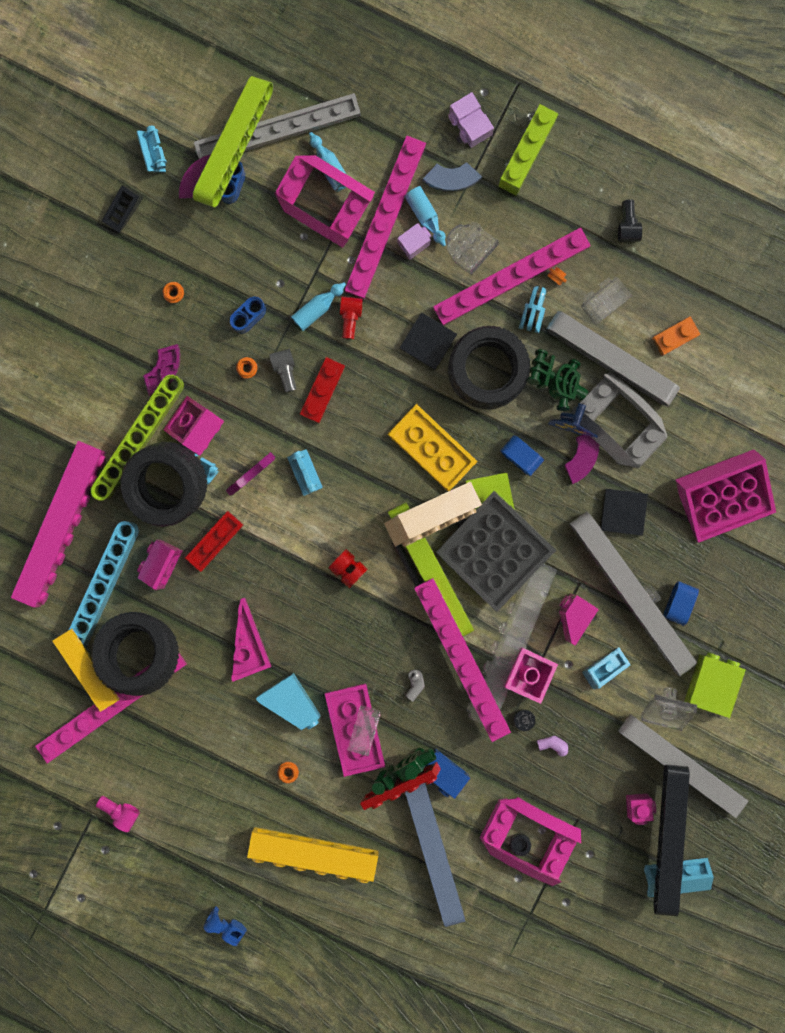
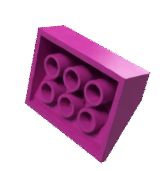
(727, 495)

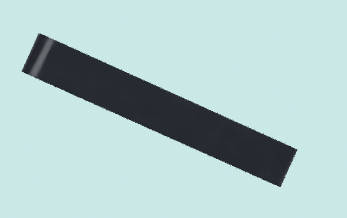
(671, 840)

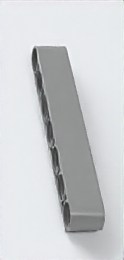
(613, 358)
(670, 755)

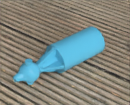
(329, 157)
(425, 213)
(316, 307)

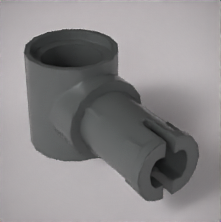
(283, 364)

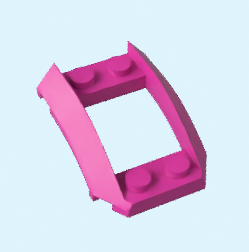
(348, 214)
(557, 852)

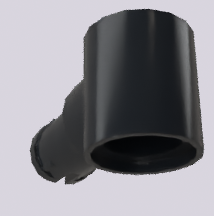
(629, 229)

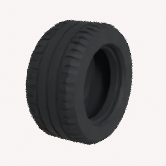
(492, 337)
(143, 503)
(106, 648)

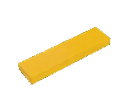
(81, 664)

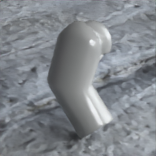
(417, 684)

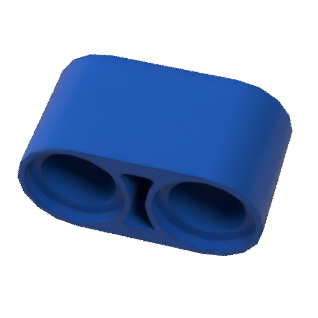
(236, 184)
(245, 312)
(522, 455)
(681, 603)

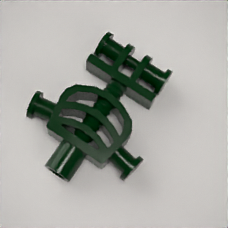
(560, 386)
(406, 769)

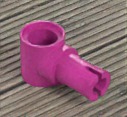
(123, 815)

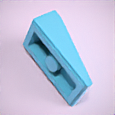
(606, 668)

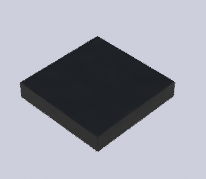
(428, 341)
(624, 512)

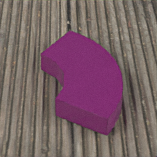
(192, 176)
(167, 364)
(584, 458)
(250, 474)

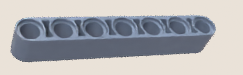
(435, 856)

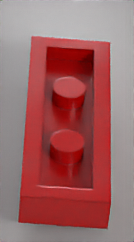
(322, 390)
(214, 541)

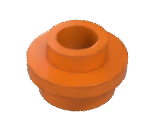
(557, 275)
(173, 286)
(246, 361)
(285, 778)

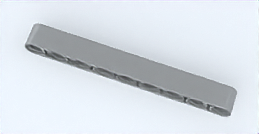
(633, 594)

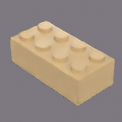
(433, 515)

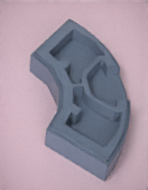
(452, 179)

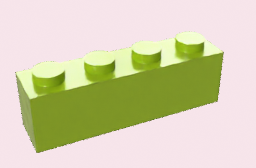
(528, 149)

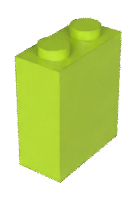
(715, 684)

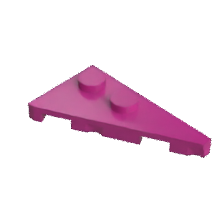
(249, 649)

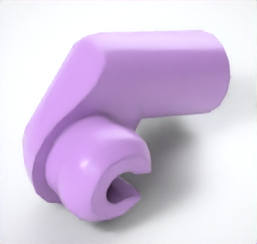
(555, 743)

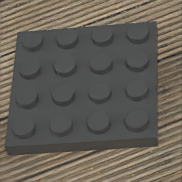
(496, 551)

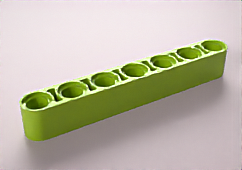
(233, 141)
(138, 426)
(430, 568)

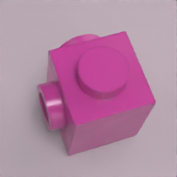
(640, 808)

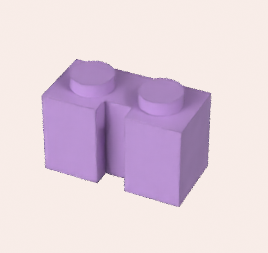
(470, 120)

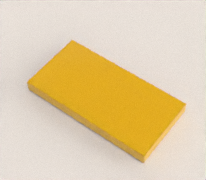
(432, 448)

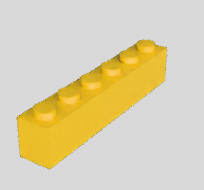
(313, 855)

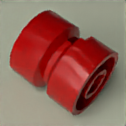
(342, 563)

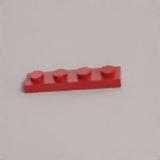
(427, 776)

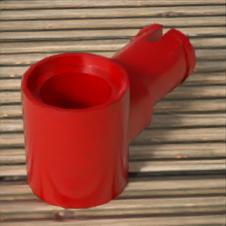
(351, 312)

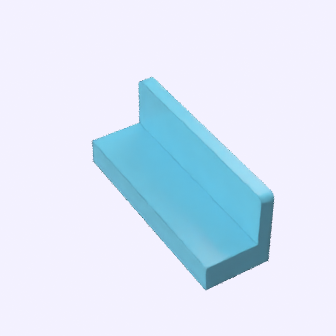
(695, 876)

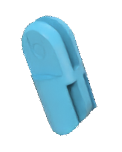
(534, 309)

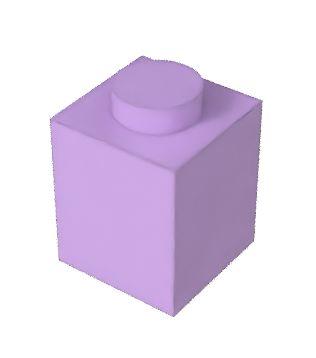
(414, 240)

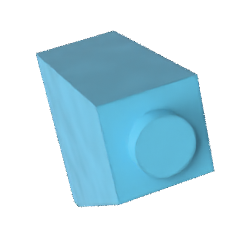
(291, 703)

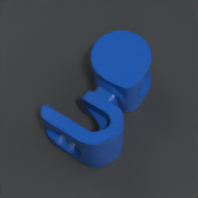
(231, 932)

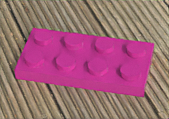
(343, 711)

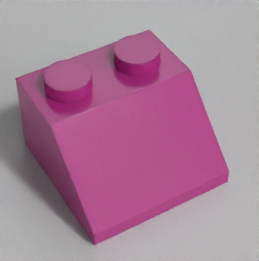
(193, 425)
(159, 564)
(575, 617)
(530, 675)

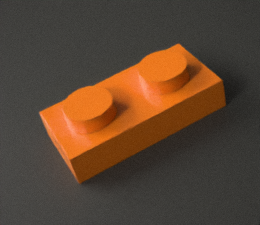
(676, 336)

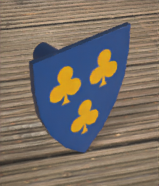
(571, 422)

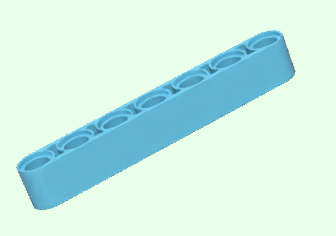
(108, 581)

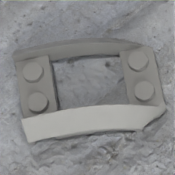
(646, 442)

